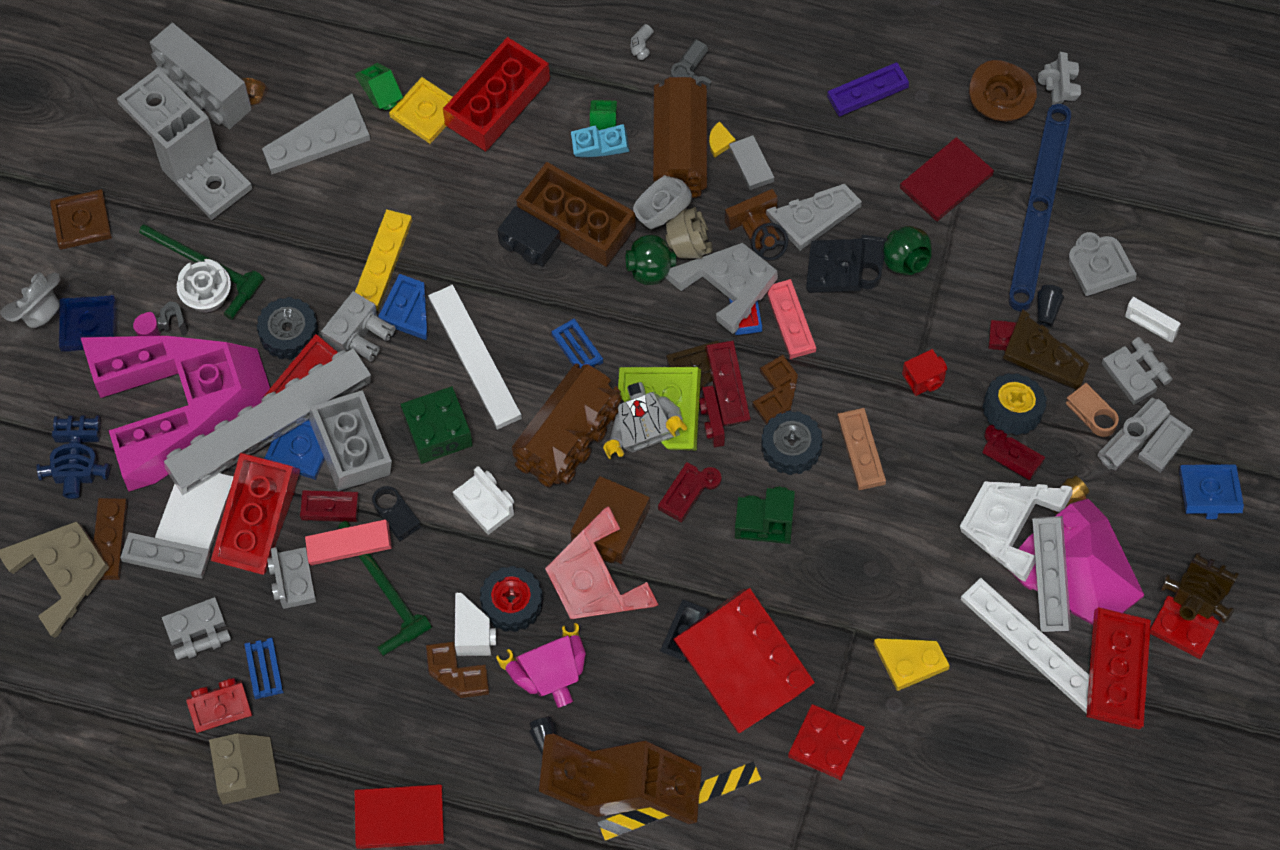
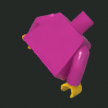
(549, 667)

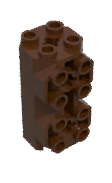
(681, 132)
(566, 425)

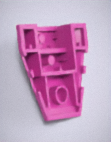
(1094, 561)

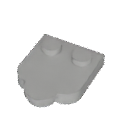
(1100, 263)

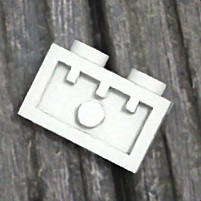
(485, 500)

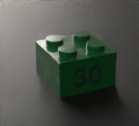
(436, 425)

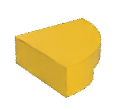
(720, 139)

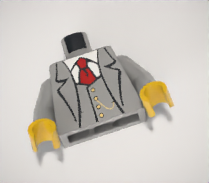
(643, 422)

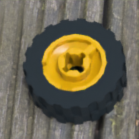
(1014, 403)

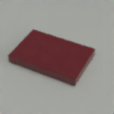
(946, 179)

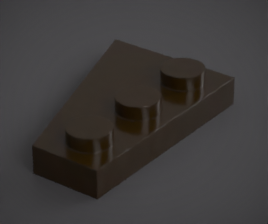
(1040, 352)

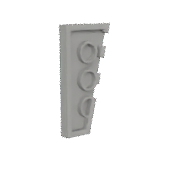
(322, 135)

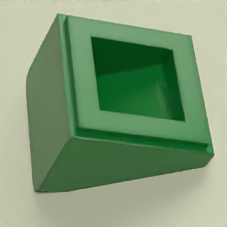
(603, 113)

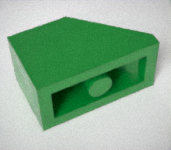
(379, 86)

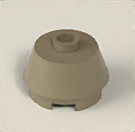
(688, 234)

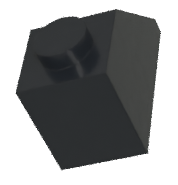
(685, 617)

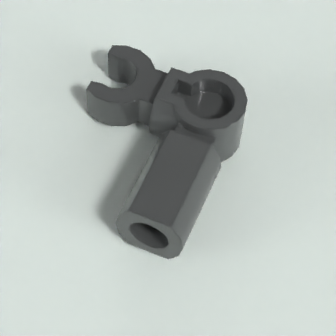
(690, 61)

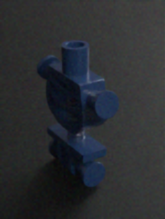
(66, 462)

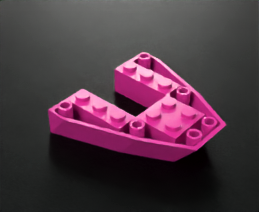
(215, 378)

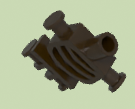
(1202, 589)

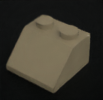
(243, 767)

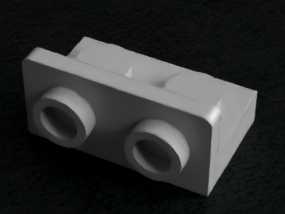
(293, 577)

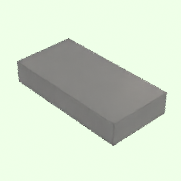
(751, 162)
(1165, 443)

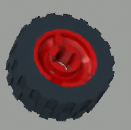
(525, 606)

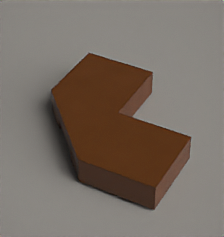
(783, 382)
(462, 681)

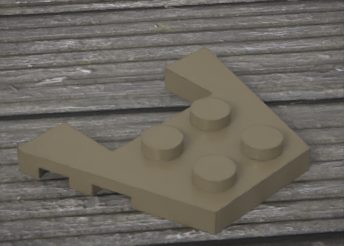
(68, 561)

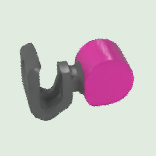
(149, 325)

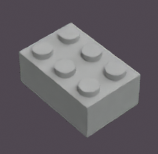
(350, 440)

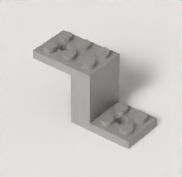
(184, 143)

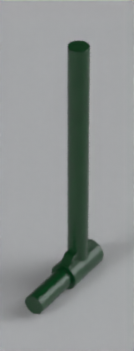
(246, 283)
(413, 625)

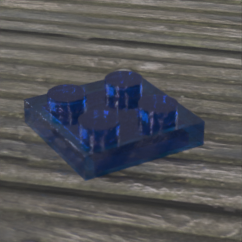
(85, 318)

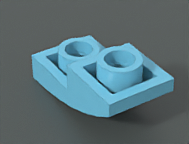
(595, 142)

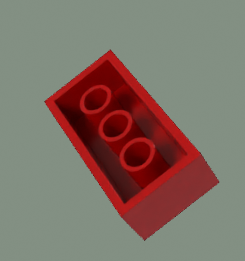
(496, 94)

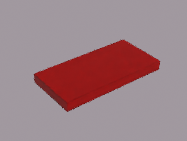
(1118, 668)

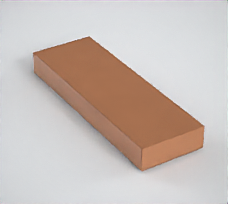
(861, 449)

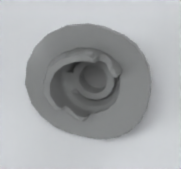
(37, 303)

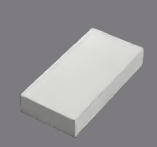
(1152, 319)

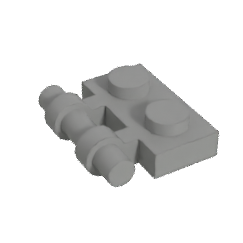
(1131, 376)
(193, 622)

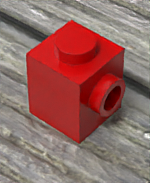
(925, 372)

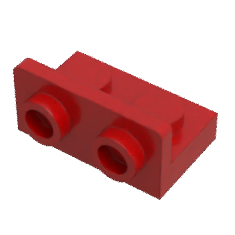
(1184, 634)
(218, 705)

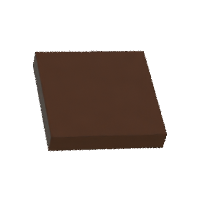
(80, 219)

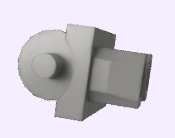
(1057, 79)

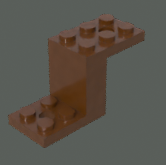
(620, 779)

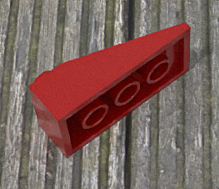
(254, 513)

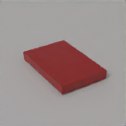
(399, 816)

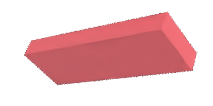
(790, 319)
(348, 542)

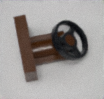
(756, 224)

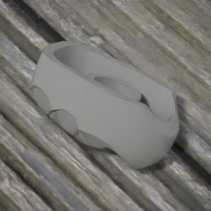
(662, 201)

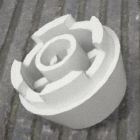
(203, 285)

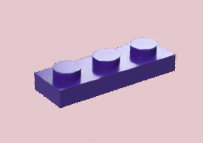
(868, 89)

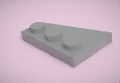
(816, 215)

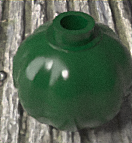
(907, 250)
(650, 259)

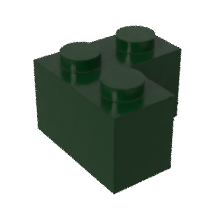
(766, 519)

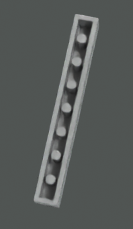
(265, 422)

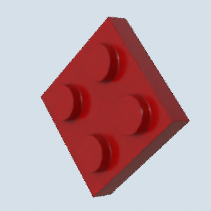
(826, 742)

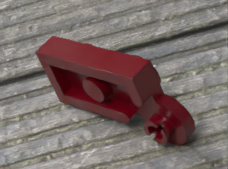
(1012, 453)
(687, 489)

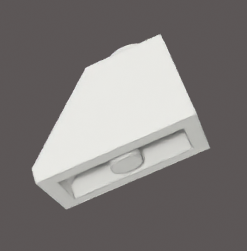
(472, 629)

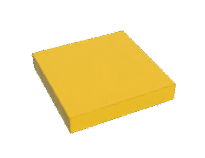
(422, 110)

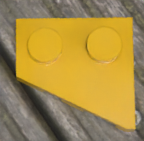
(910, 660)

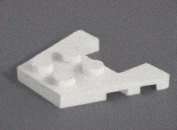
(1000, 515)

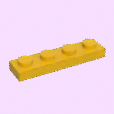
(383, 256)

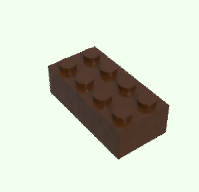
(581, 213)

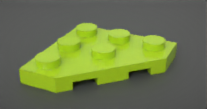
(678, 385)

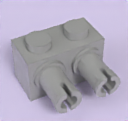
(352, 323)

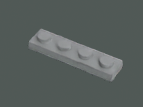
(1051, 574)

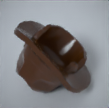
(1002, 90)

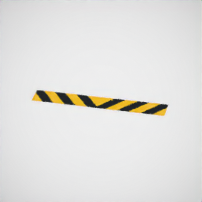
(709, 789)

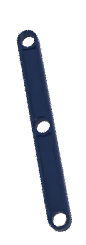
(1036, 221)

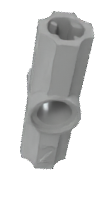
(1123, 443)

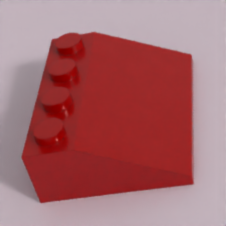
(743, 660)

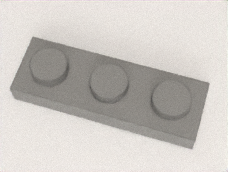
(165, 555)

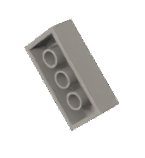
(201, 76)

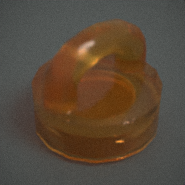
(256, 88)

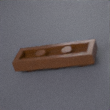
(110, 534)

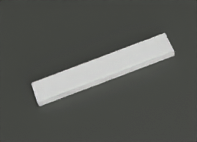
(475, 357)
(1028, 641)

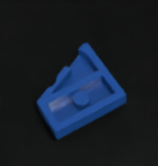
(406, 307)

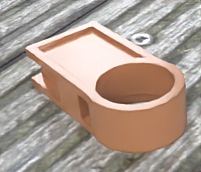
(1088, 405)

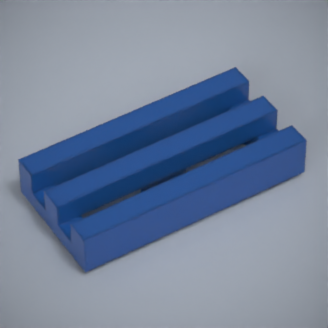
(597, 358)
(259, 646)

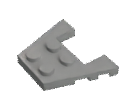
(733, 271)

